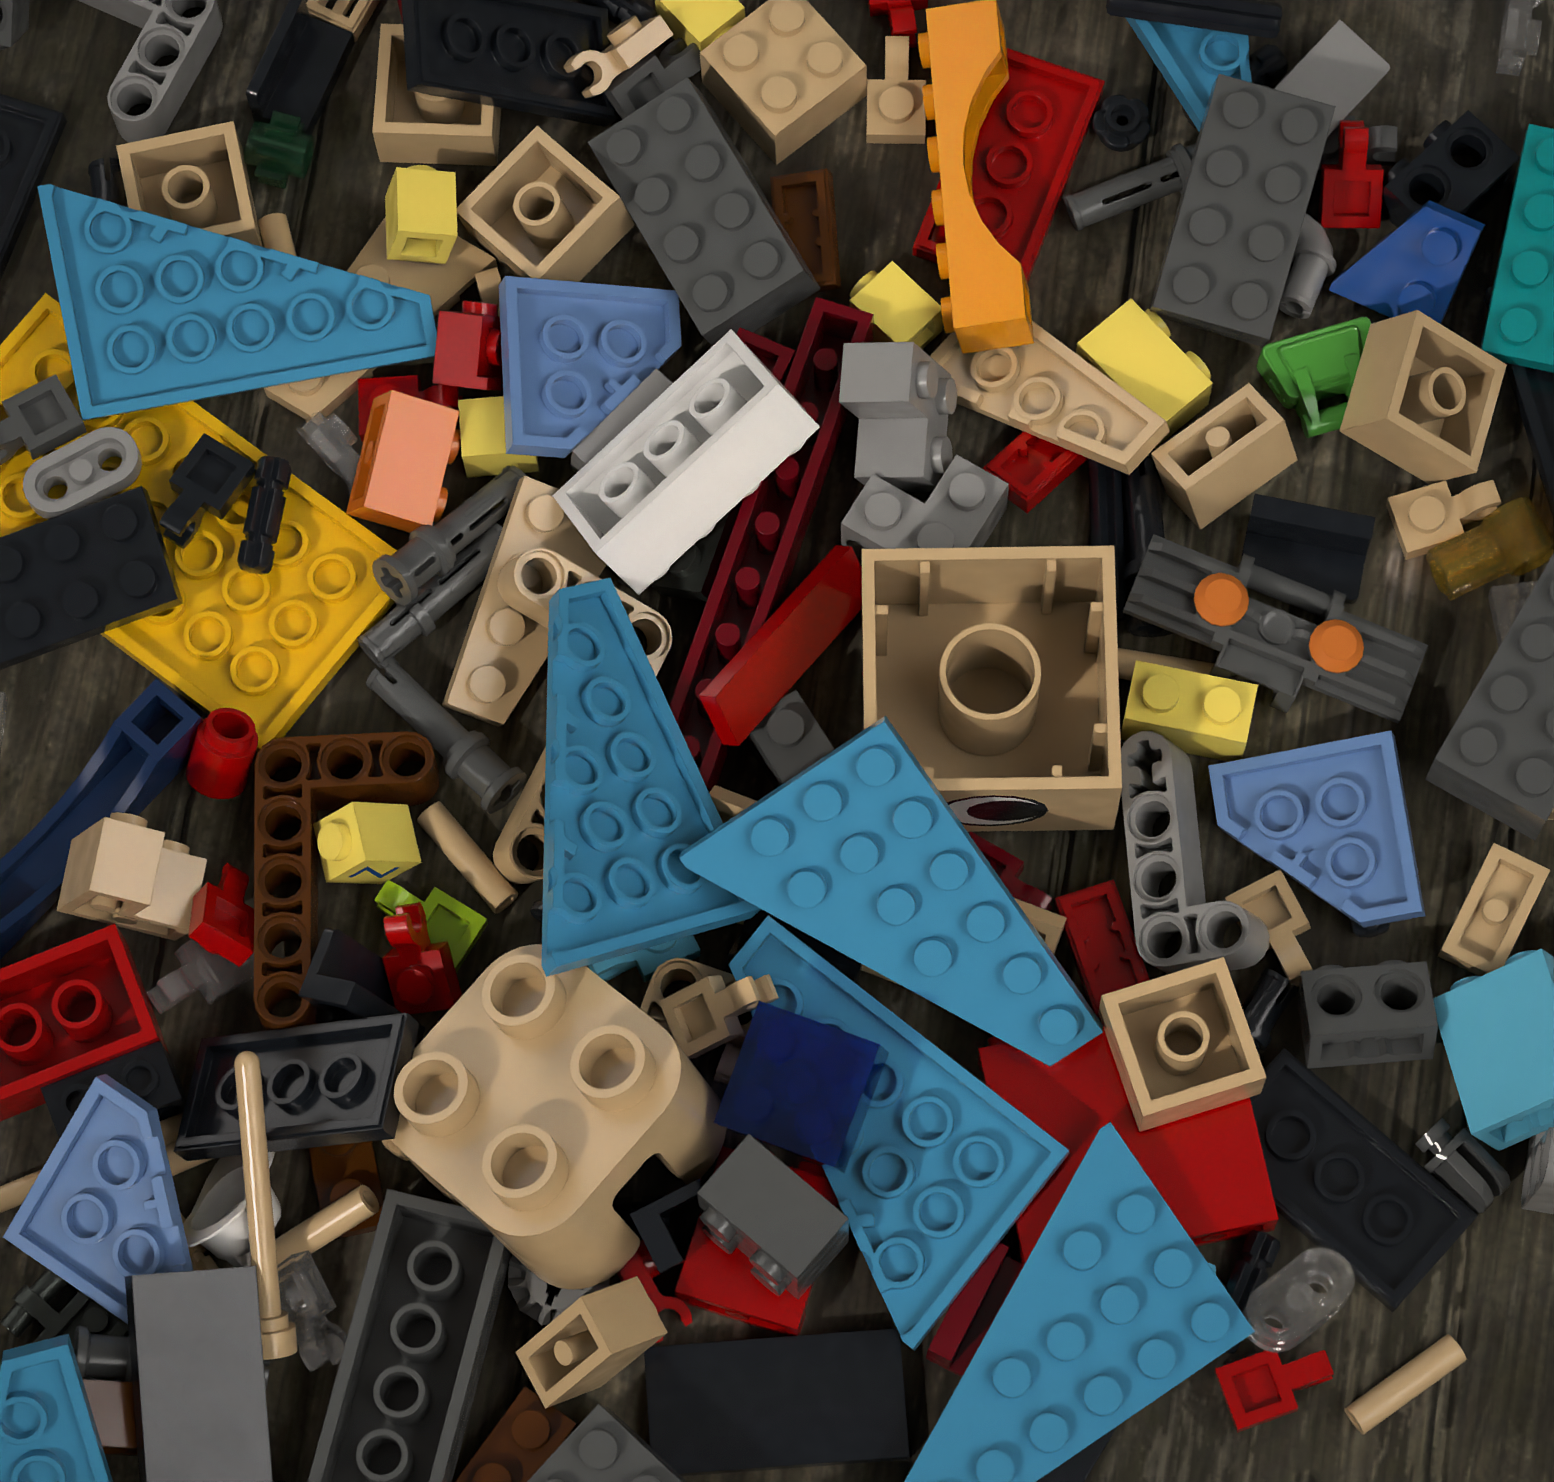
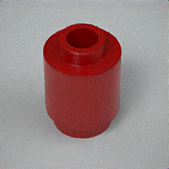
(222, 754)

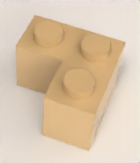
(131, 877)

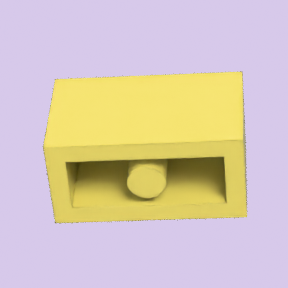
(1142, 359)
(1191, 710)

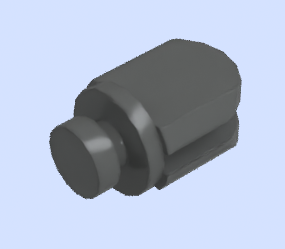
(1464, 1166)

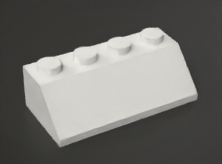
(685, 462)

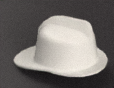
(221, 1213)

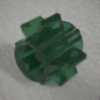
(279, 149)

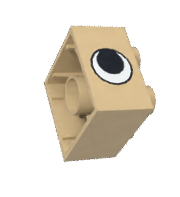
(1000, 678)

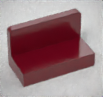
(973, 1312)

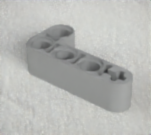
(1177, 852)

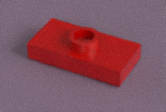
(1032, 469)
(1101, 941)

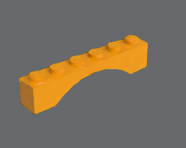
(968, 70)

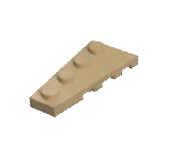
(440, 281)
(1056, 398)
(502, 644)

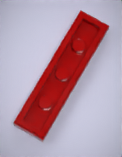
(785, 646)

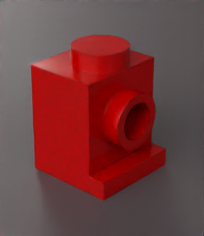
(469, 347)

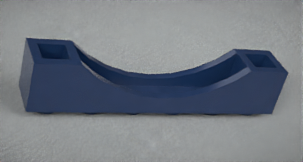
(123, 776)

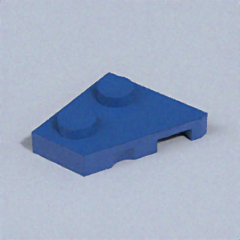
(1413, 265)

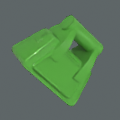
(1314, 369)

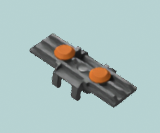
(1266, 644)

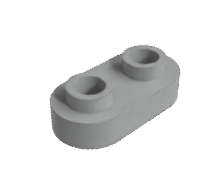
(80, 469)

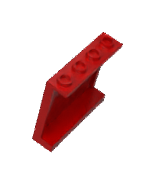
(1201, 1165)

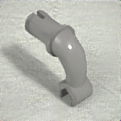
(1310, 267)

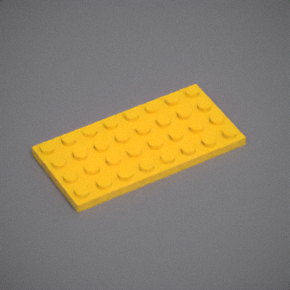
(239, 635)

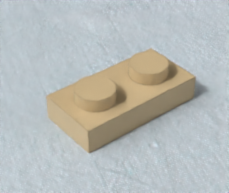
(1494, 911)

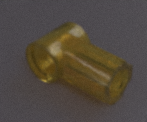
(1506, 542)

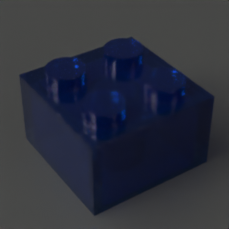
(801, 1086)

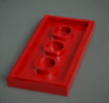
(1024, 156)

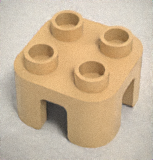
(544, 1106)

